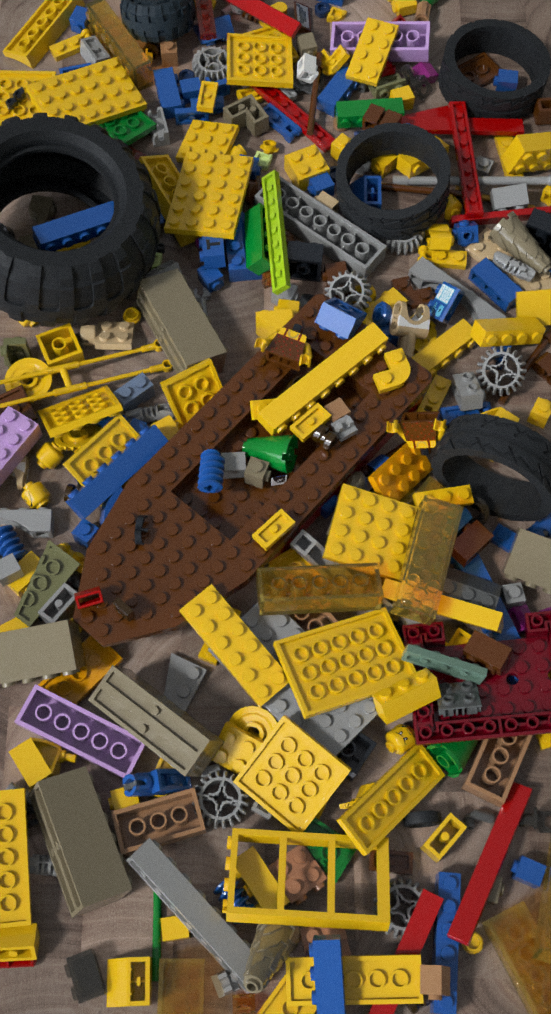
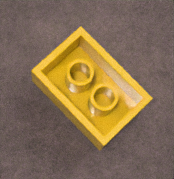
(528, 153)

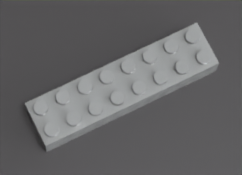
(319, 224)

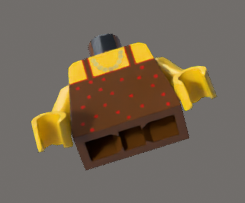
(287, 347)
(419, 429)

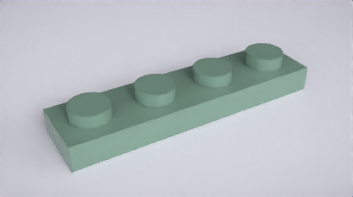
(448, 665)

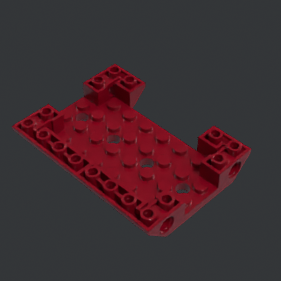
(505, 707)

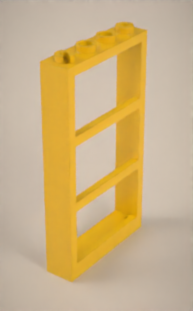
(307, 918)

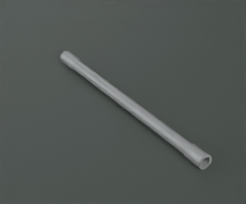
(483, 180)

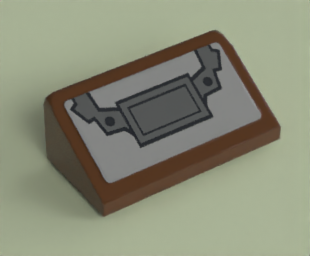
(302, 15)

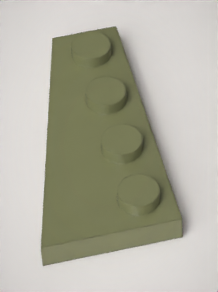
(52, 571)

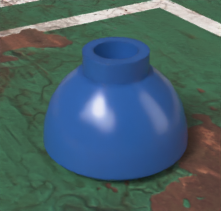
(382, 314)

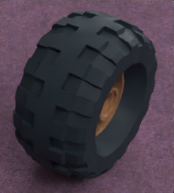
(157, 19)

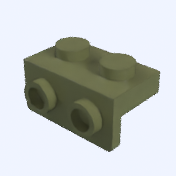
(386, 84)
(14, 350)

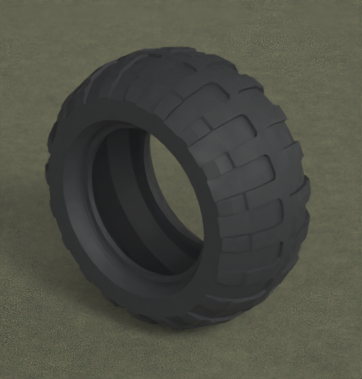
(97, 169)

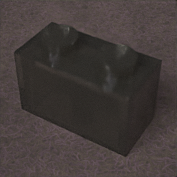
(85, 976)

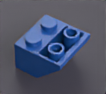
(368, 190)

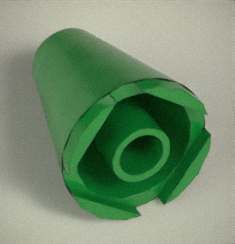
(273, 449)
(452, 756)

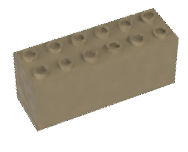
(179, 321)
(529, 560)
(39, 652)
(156, 721)
(79, 841)

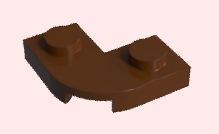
(414, 297)

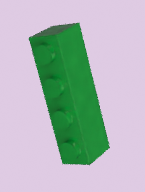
(350, 113)
(256, 240)

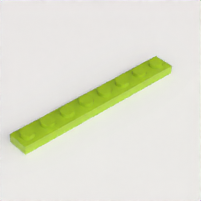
(276, 233)

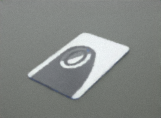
(278, 480)

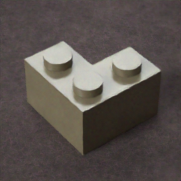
(247, 113)

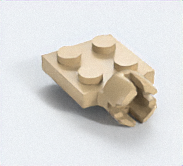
(108, 335)

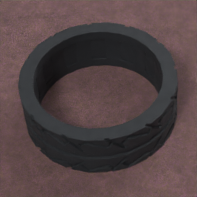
(502, 39)
(386, 140)
(504, 443)

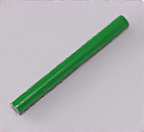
(156, 941)

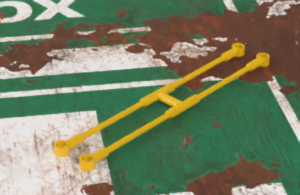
(69, 388)

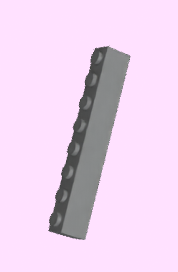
(192, 908)

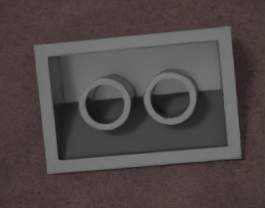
(471, 589)

